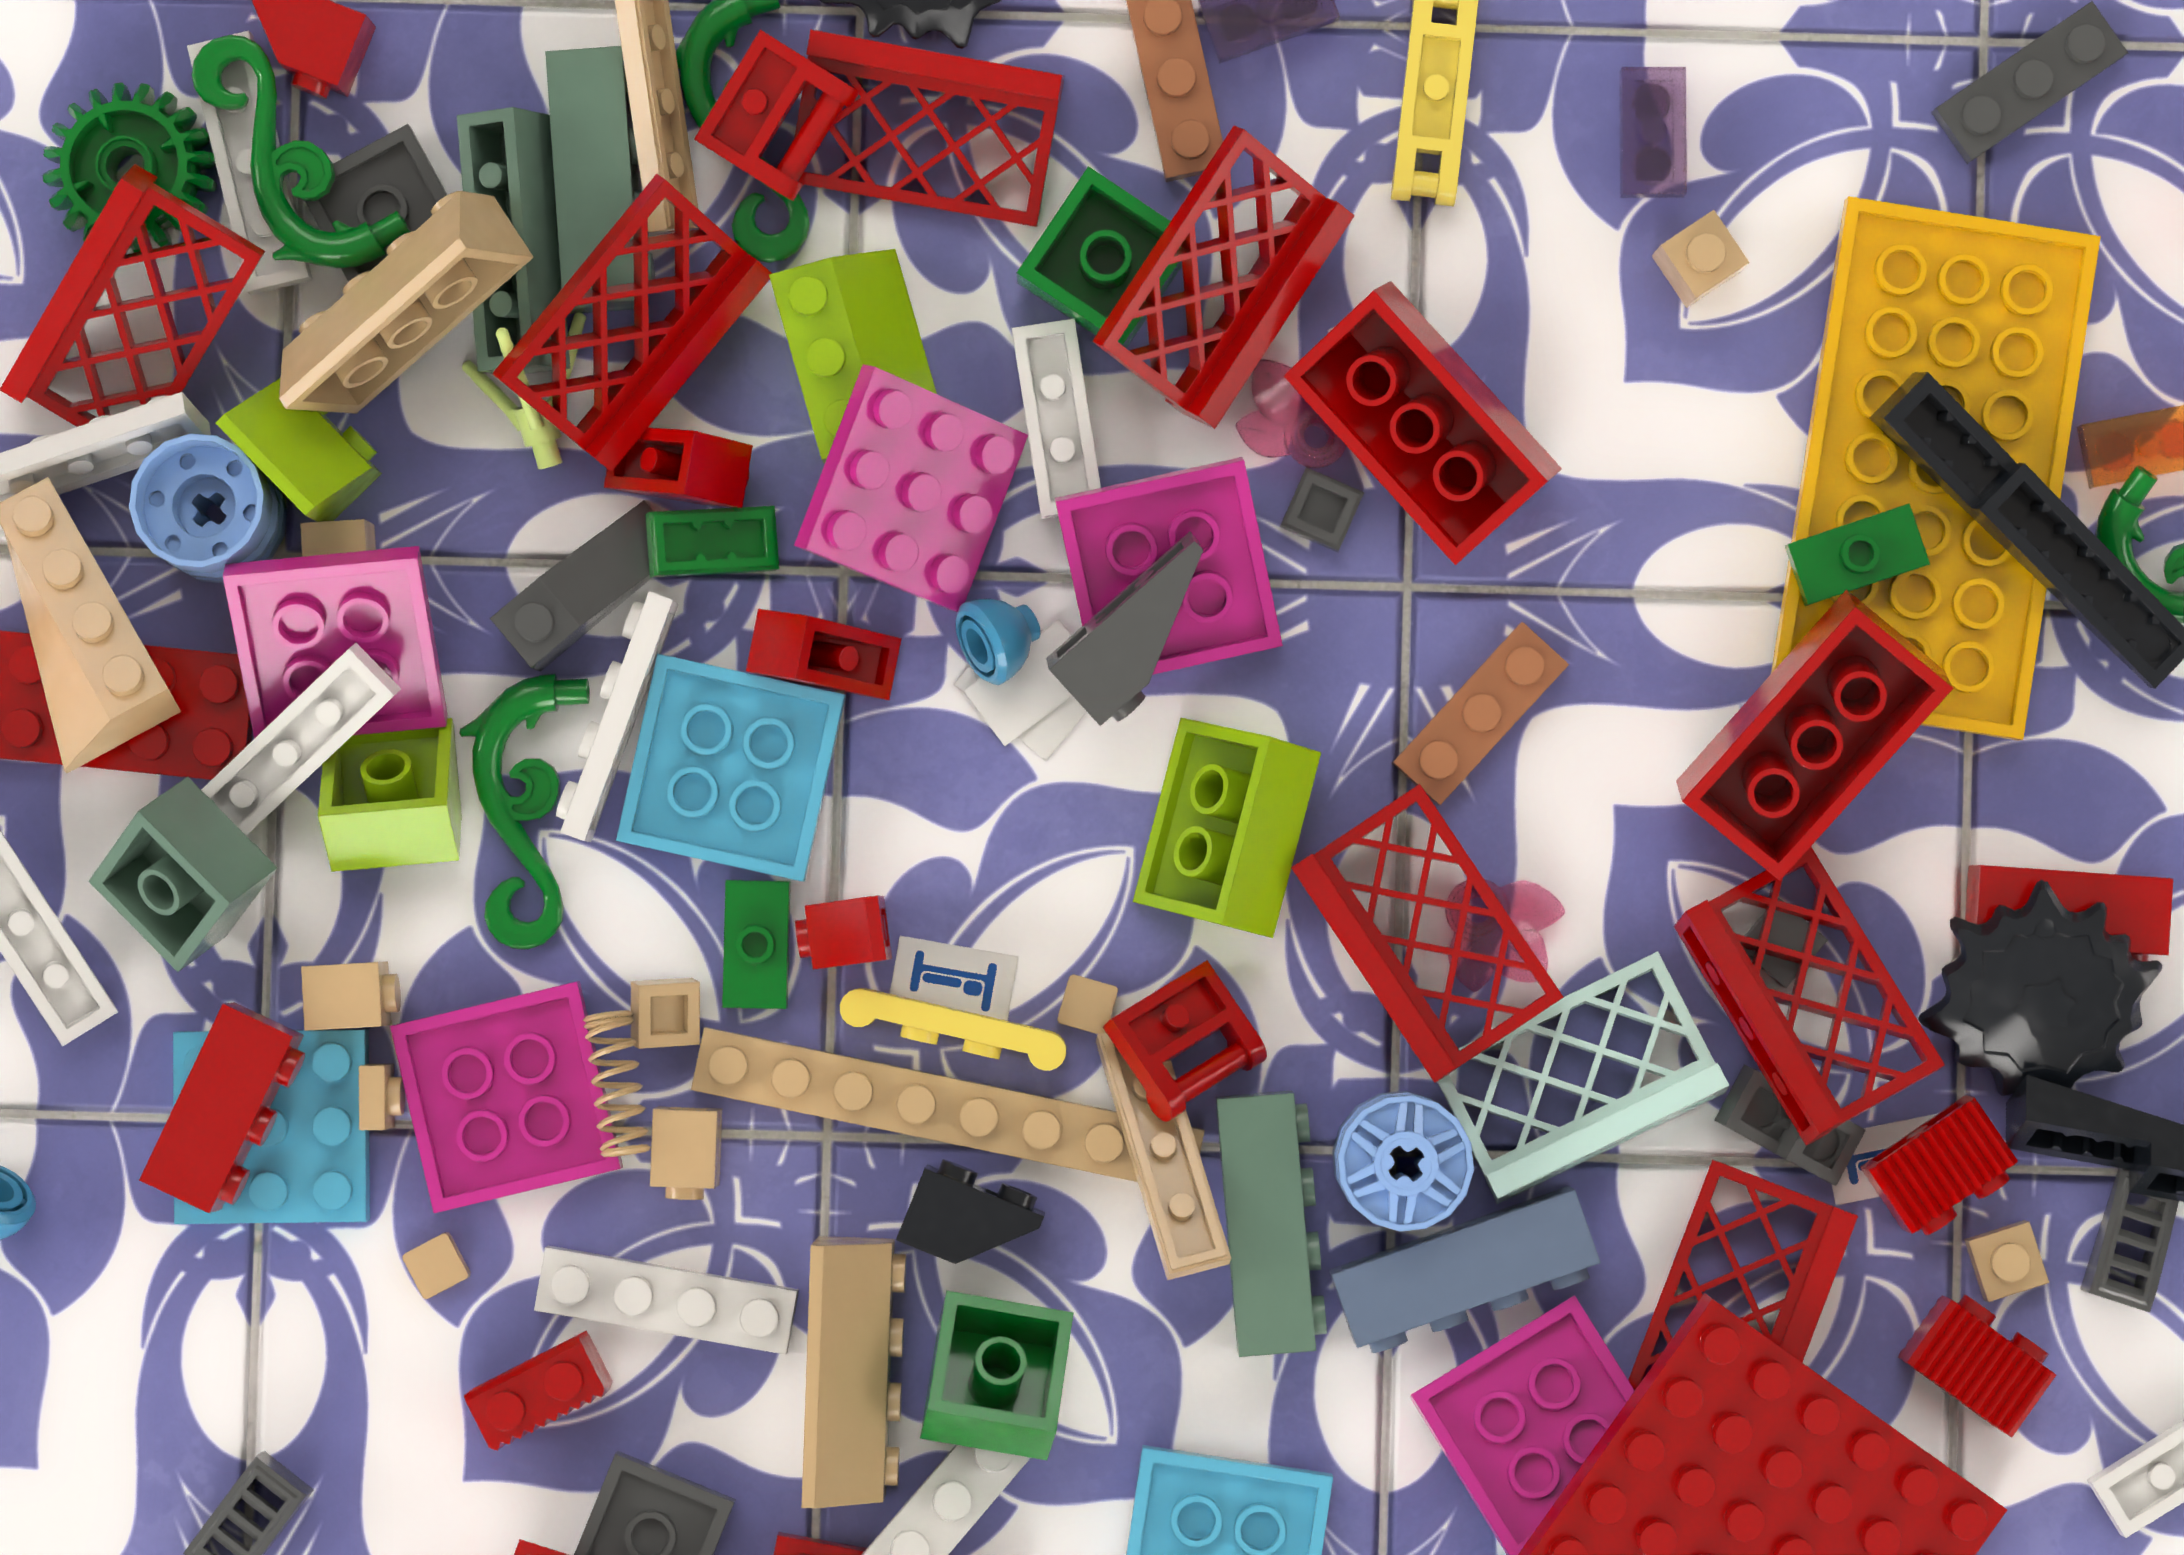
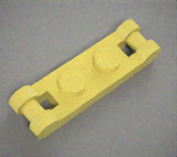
(1434, 100)
(925, 1022)

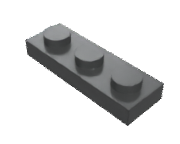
(2029, 82)

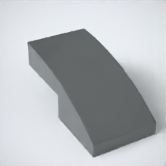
(1758, 1116)

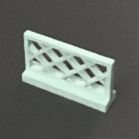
(1618, 1118)

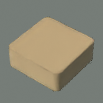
(1087, 1004)
(436, 1265)

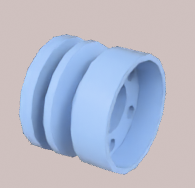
(181, 484)
(1364, 1159)

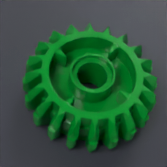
(124, 129)

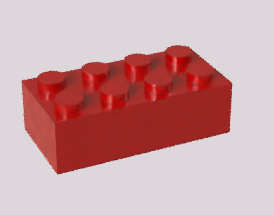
(1813, 735)

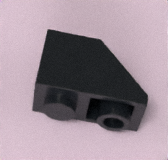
(962, 1219)

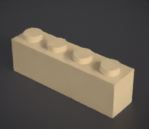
(86, 649)

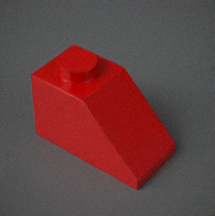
(316, 42)
(684, 468)
(823, 654)
(844, 932)

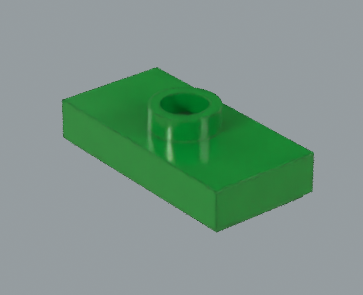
(712, 541)
(1857, 554)
(756, 944)

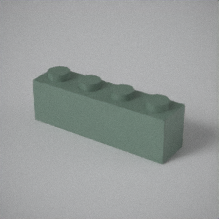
(511, 158)
(592, 159)
(1267, 1225)

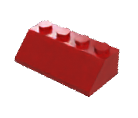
(1422, 421)

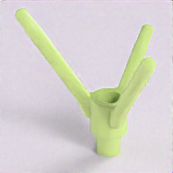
(533, 426)

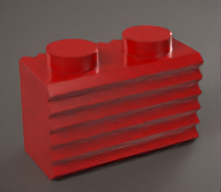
(1940, 1166)
(1977, 1364)
(539, 1391)

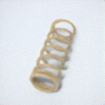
(596, 1024)

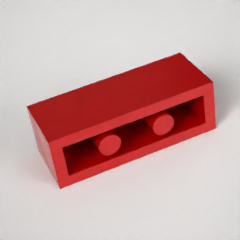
(2134, 903)
(224, 1108)

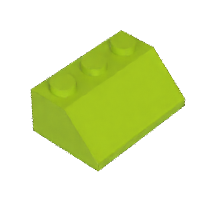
(843, 317)
(1227, 826)

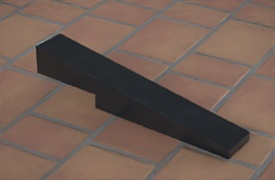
(2033, 526)
(2093, 1130)

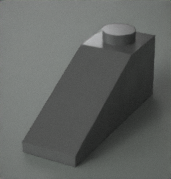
(578, 591)
(1120, 645)

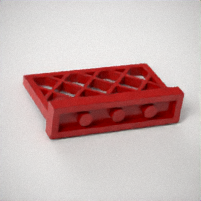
(942, 74)
(94, 273)
(1253, 303)
(663, 350)
(1379, 963)
(1763, 1025)
(1808, 1284)

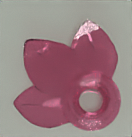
(1282, 419)
(1529, 909)

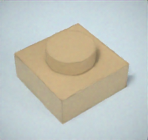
(665, 1012)
(379, 1097)
(2006, 1261)

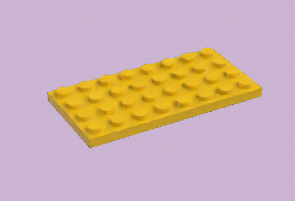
(2003, 330)

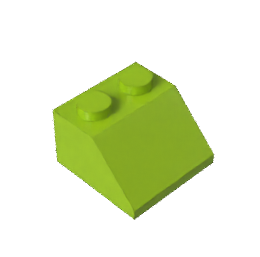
(302, 453)
(392, 800)

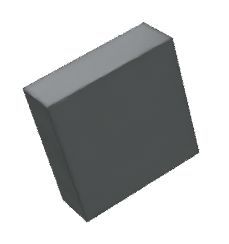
(1322, 509)
(1787, 932)

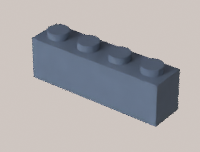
(1465, 1267)

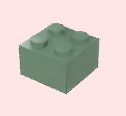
(182, 874)

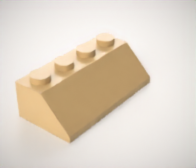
(402, 305)
(849, 1371)

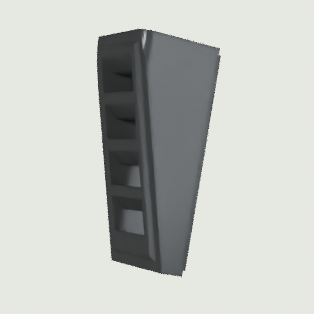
(2155, 1247)
(275, 1478)

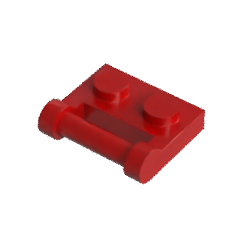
(758, 103)
(1176, 1021)

